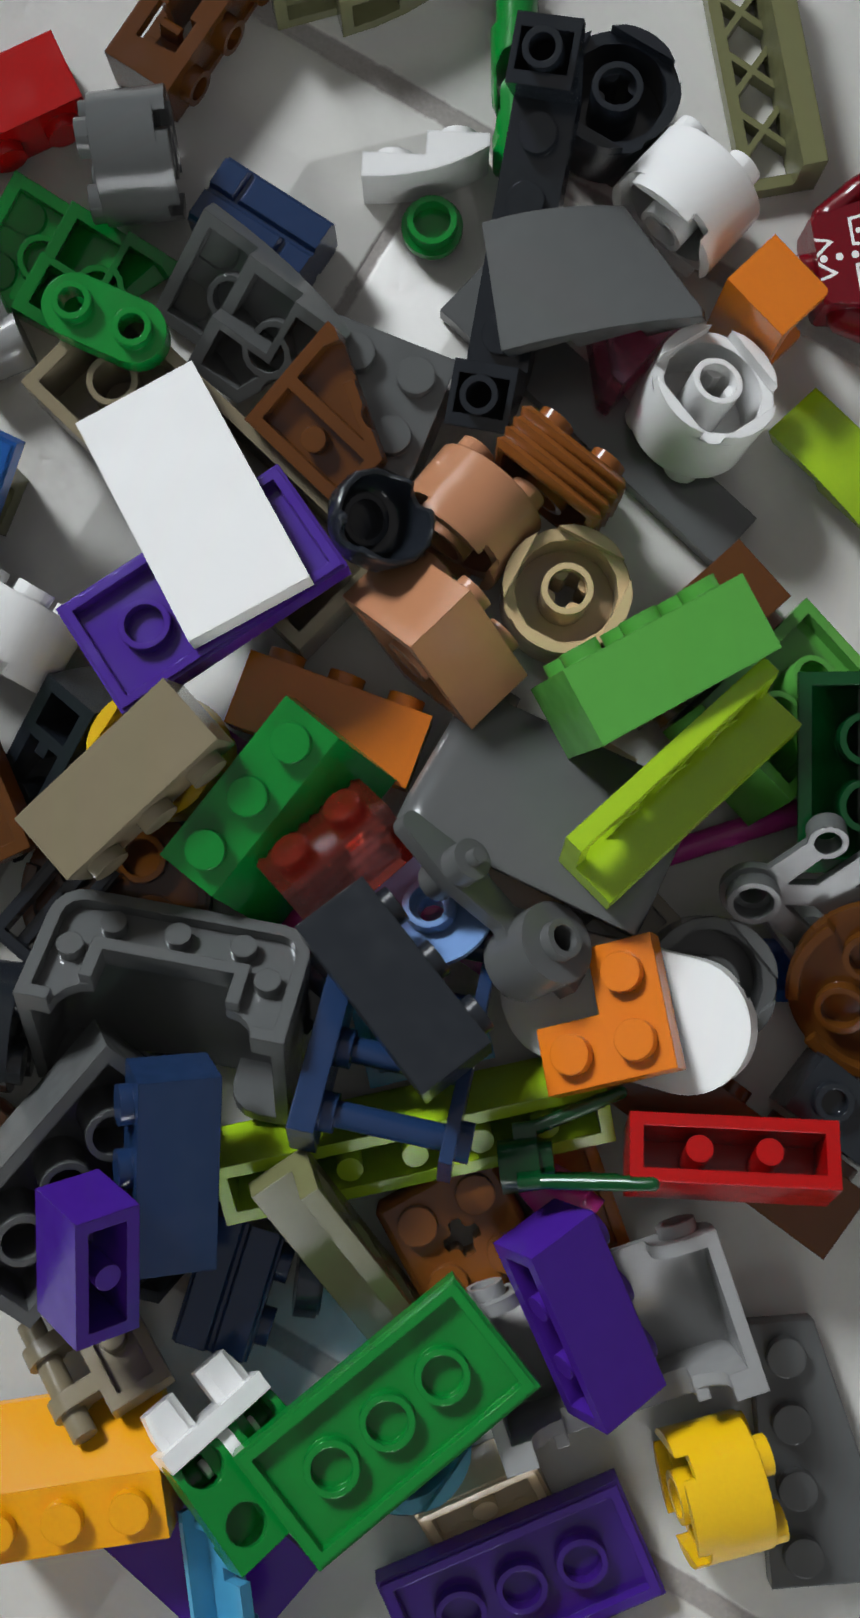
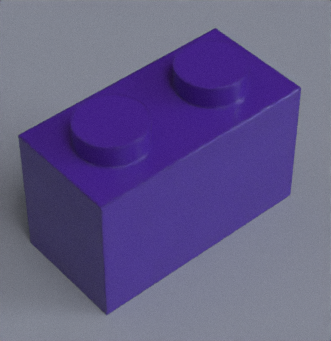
(87, 1258)

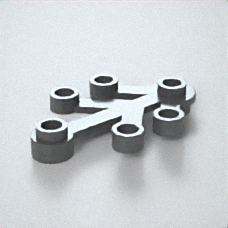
(778, 887)

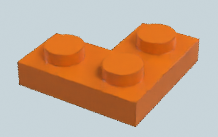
(632, 1033)

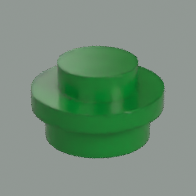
(432, 227)

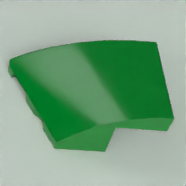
(51, 237)

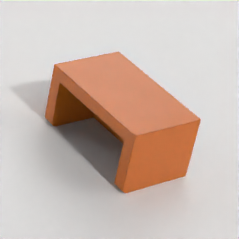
(768, 299)

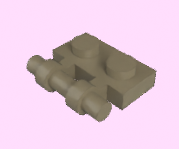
(121, 1368)

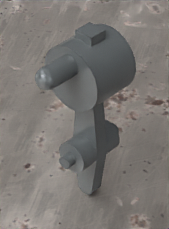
(526, 949)

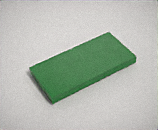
(385, 1420)

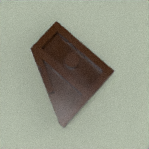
(320, 415)

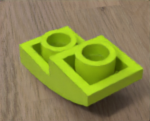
(824, 447)

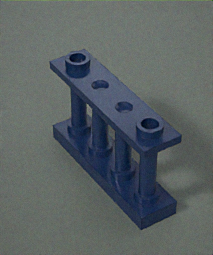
(337, 1046)

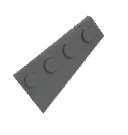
(812, 1456)

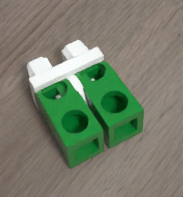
(200, 1463)

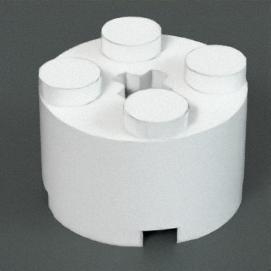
(690, 196)
(702, 402)
(31, 635)

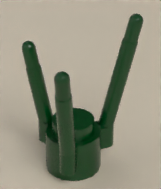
(530, 1164)

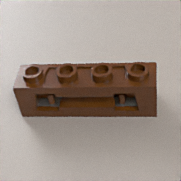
(167, 56)

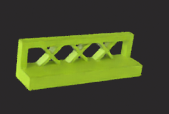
(679, 787)

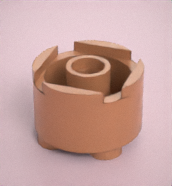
(476, 510)

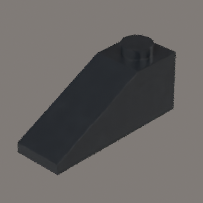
(55, 729)

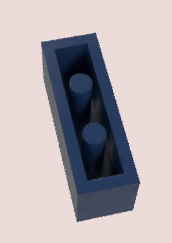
(171, 1158)

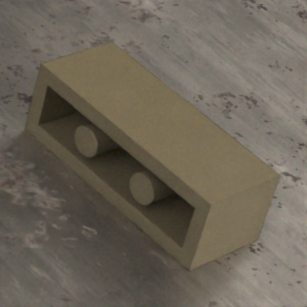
(126, 782)

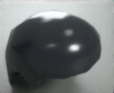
(379, 520)

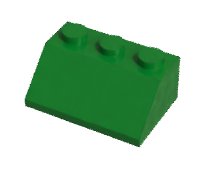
(262, 797)

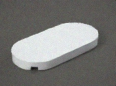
(710, 1011)

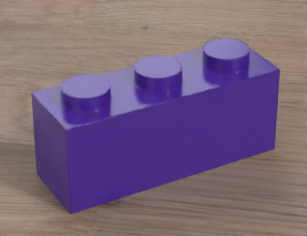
(581, 1313)

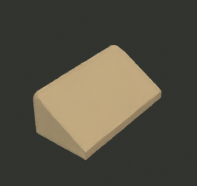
(482, 1496)

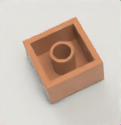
(439, 635)

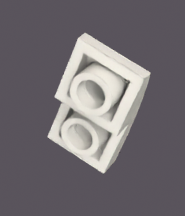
(451, 162)

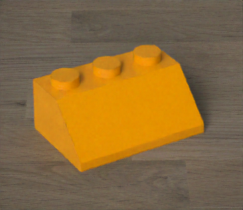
(82, 1495)

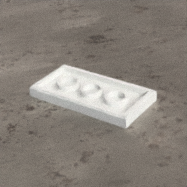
(194, 505)

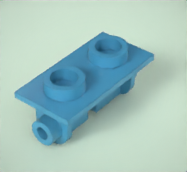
(210, 1585)

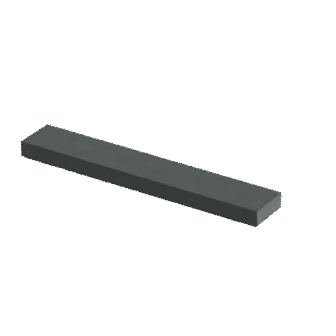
(695, 512)

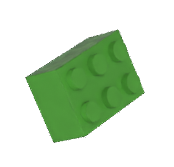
(653, 663)

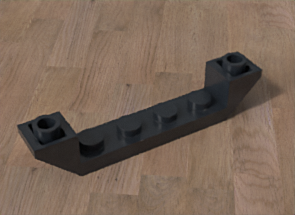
(534, 175)

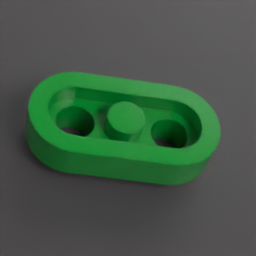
(102, 321)

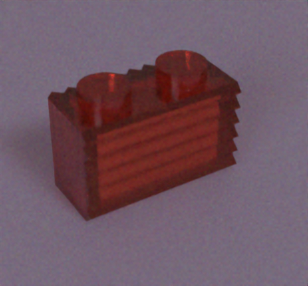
(334, 849)

